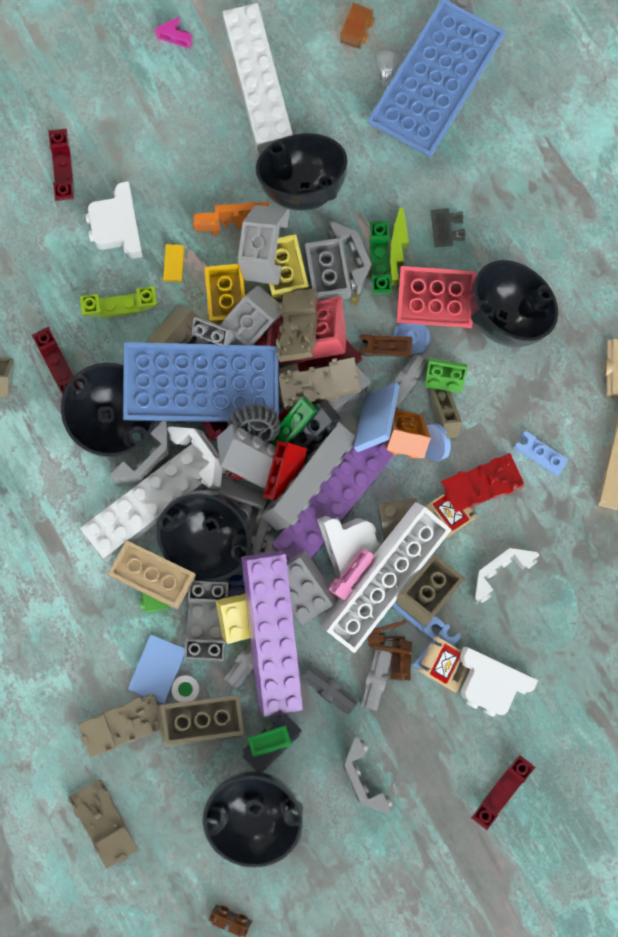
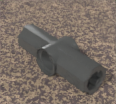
(329, 690)

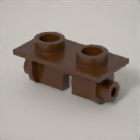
(401, 662)
(222, 916)

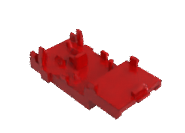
(483, 483)

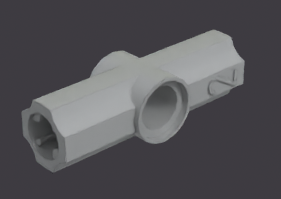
(409, 377)
(241, 669)
(376, 680)

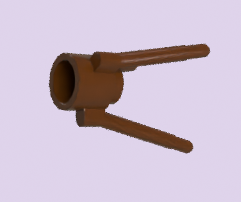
(376, 638)

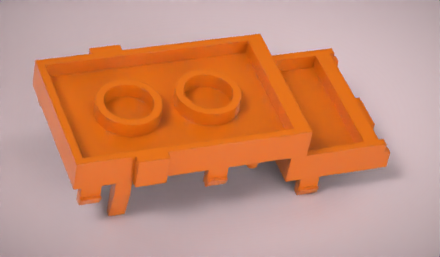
(223, 214)

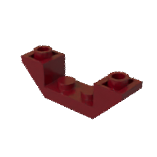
(61, 164)
(54, 358)
(502, 792)

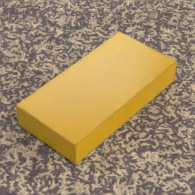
(173, 263)

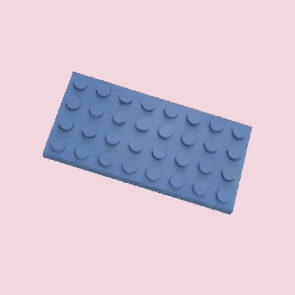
(436, 77)
(197, 380)

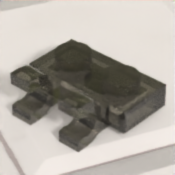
(441, 227)

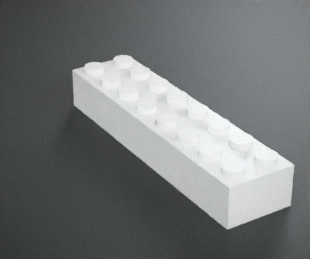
(256, 75)
(144, 503)
(389, 574)

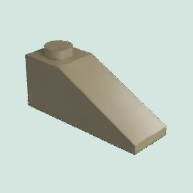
(445, 411)

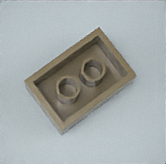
(429, 590)

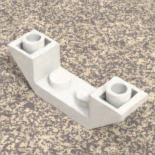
(212, 473)
(521, 557)

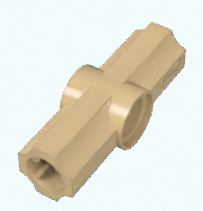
(611, 369)

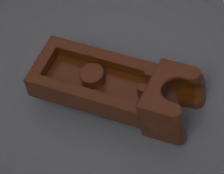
(386, 346)

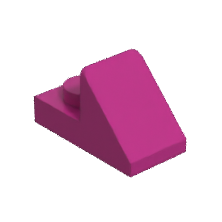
(170, 33)

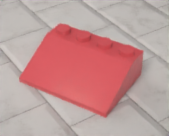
(435, 296)
(329, 331)

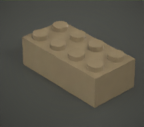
(200, 721)

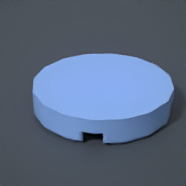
(418, 332)
(439, 444)

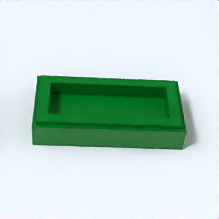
(269, 741)

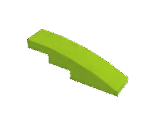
(399, 242)

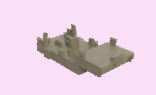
(298, 325)
(321, 383)
(120, 725)
(103, 823)

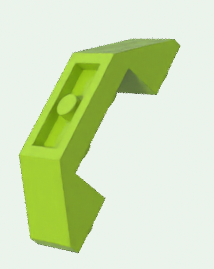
(118, 305)

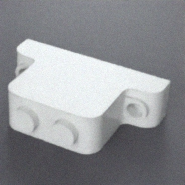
(115, 222)
(346, 540)
(492, 683)

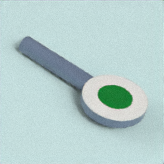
(185, 689)

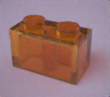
(356, 26)

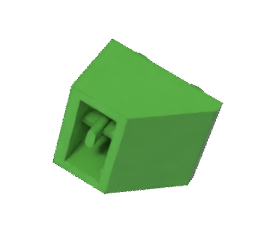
(445, 375)

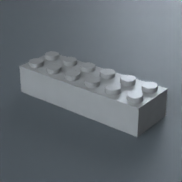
(307, 482)

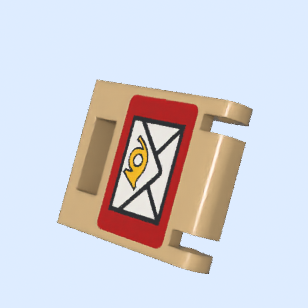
(445, 512)
(442, 664)

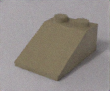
(392, 513)

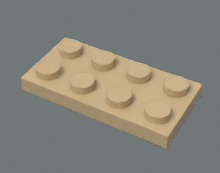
(151, 574)

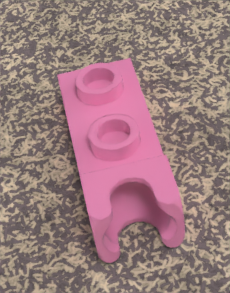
(343, 586)

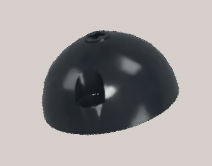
(311, 174)
(502, 301)
(83, 412)
(199, 544)
(250, 832)

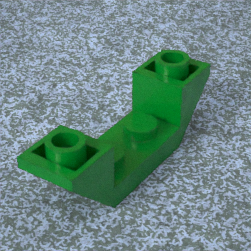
(380, 257)

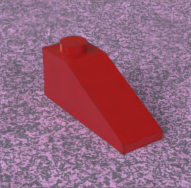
(285, 465)

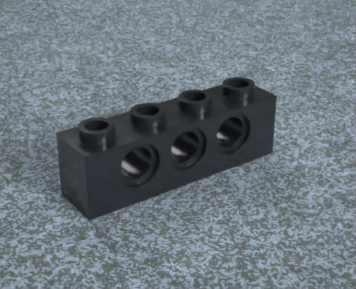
(327, 419)

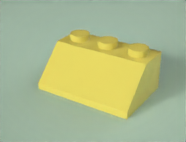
(292, 268)

